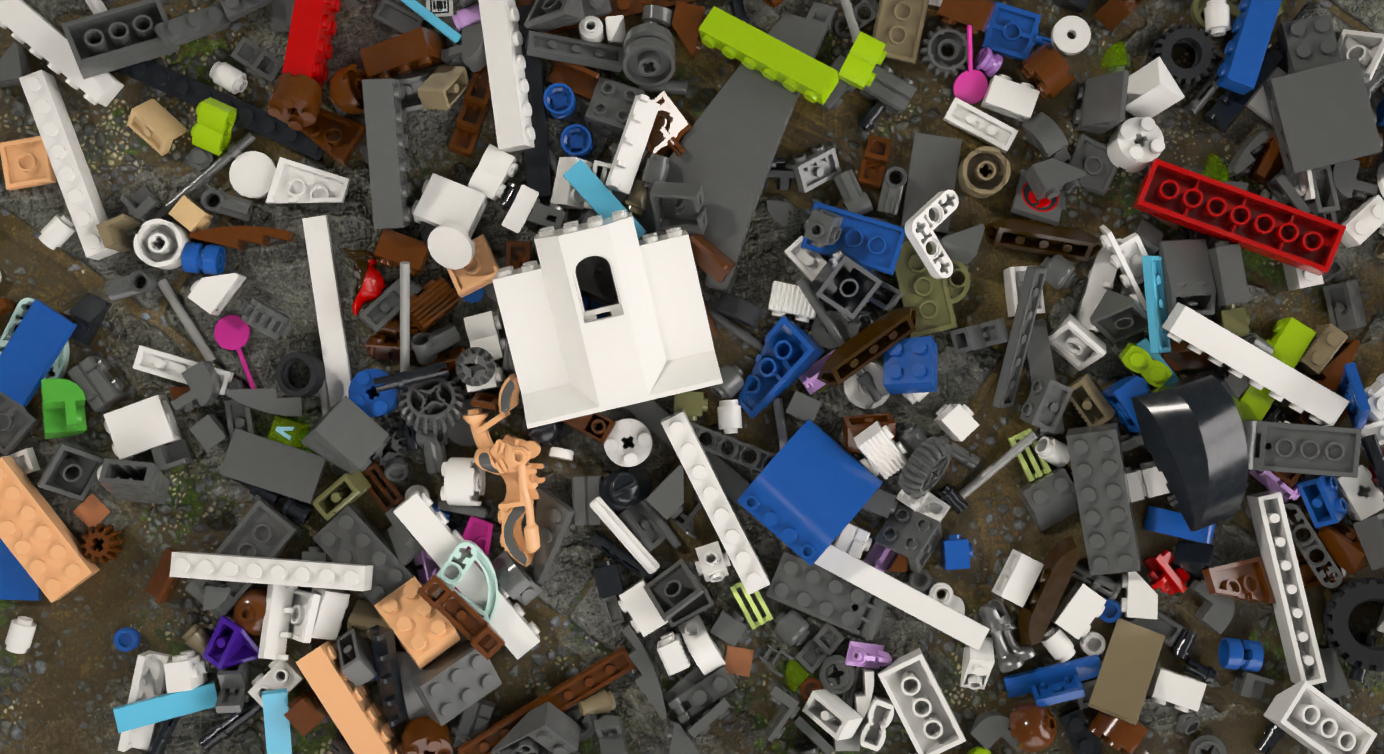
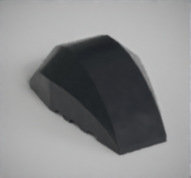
(1197, 445)

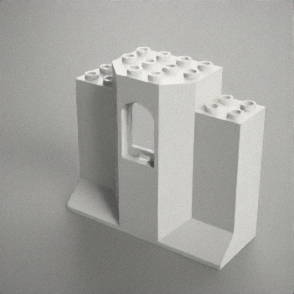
(587, 365)

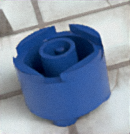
(361, 394)

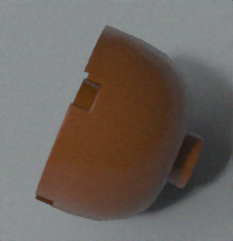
(347, 89)
(250, 610)
(1033, 727)

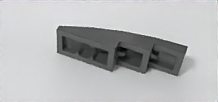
(648, 678)

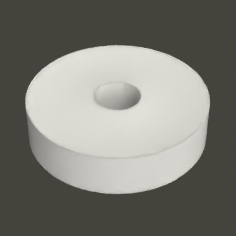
(1080, 31)

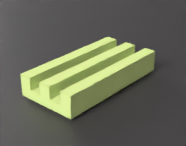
(1038, 473)
(761, 621)

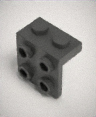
(700, 721)

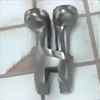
(1000, 624)

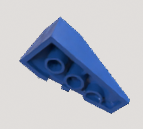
(783, 359)

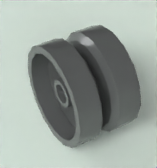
(649, 54)

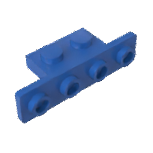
(1054, 682)

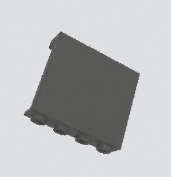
(1323, 116)

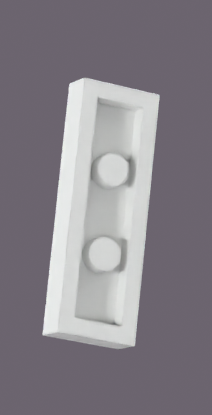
(980, 125)

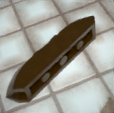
(1043, 238)
(868, 345)
(1036, 618)

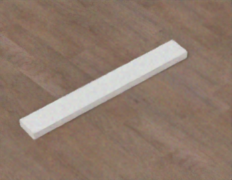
(328, 307)
(903, 596)

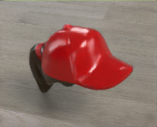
(369, 279)

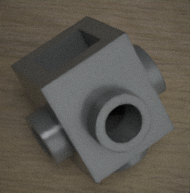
(823, 227)

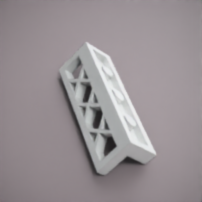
(146, 683)

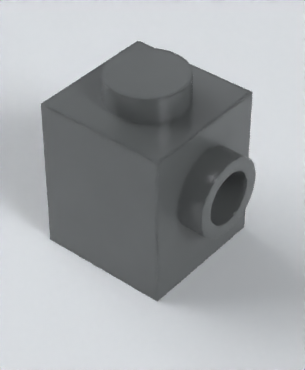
(729, 627)

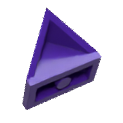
(230, 645)

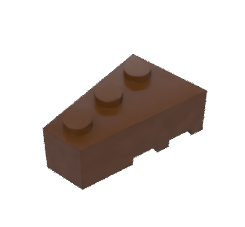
(404, 54)

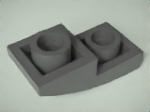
(1243, 158)

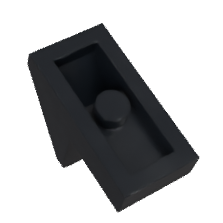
(88, 316)
(1195, 557)

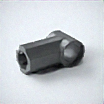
(890, 193)
(853, 197)
(228, 205)
(130, 285)
(428, 345)
(433, 448)

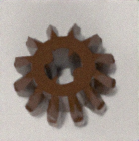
(109, 547)

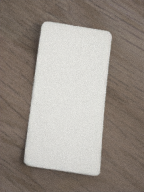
(520, 209)

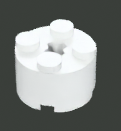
(1135, 144)
(153, 235)
(631, 456)
(462, 482)

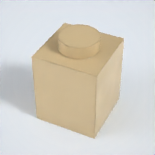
(191, 214)

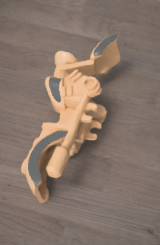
(511, 461)

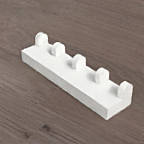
(632, 144)
(1099, 280)
(276, 622)

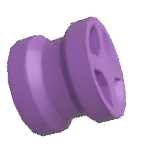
(987, 61)

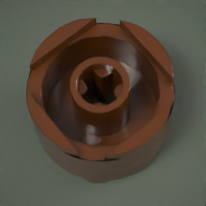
(1047, 71)
(295, 100)
(1117, 732)
(426, 737)

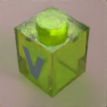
(288, 431)

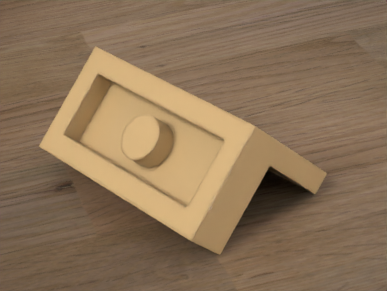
(155, 125)

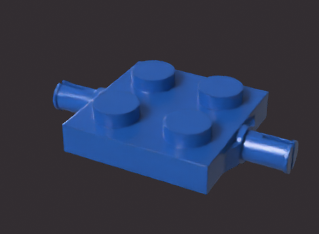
(1013, 32)

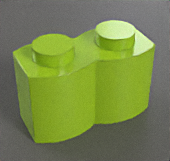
(861, 61)
(213, 126)
(1141, 362)

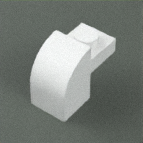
(701, 645)

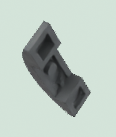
(407, 670)

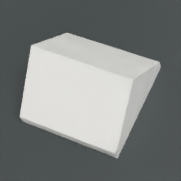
(1365, 46)
(1151, 90)
(1013, 283)
(1076, 343)

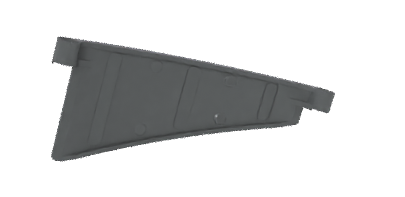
(738, 139)

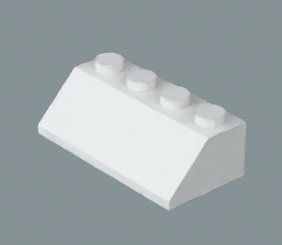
(921, 704)
(1318, 721)

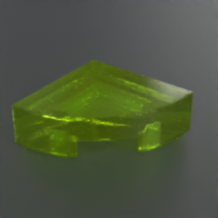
(1115, 56)
(1215, 168)
(795, 674)

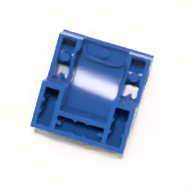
(809, 492)

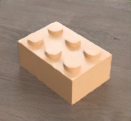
(416, 624)

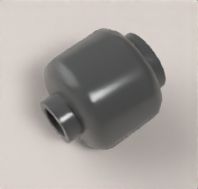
(1059, 271)
(731, 384)
(911, 436)
(791, 628)

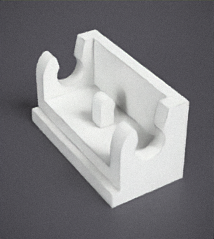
(1017, 578)

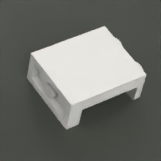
(449, 203)
(141, 426)

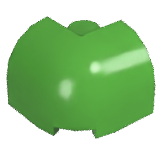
(62, 408)

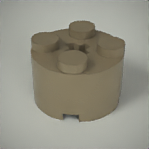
(994, 164)

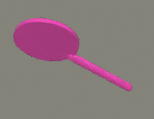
(970, 84)
(233, 334)

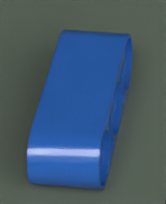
(1173, 524)

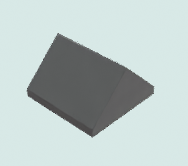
(553, 14)
(1119, 316)
(71, 470)
(674, 589)

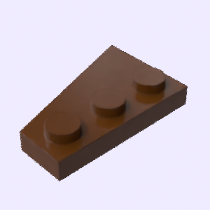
(335, 135)
(1241, 581)

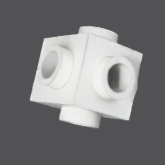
(712, 562)

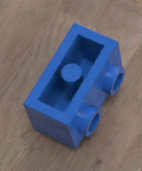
(1322, 499)

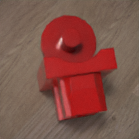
(1163, 575)

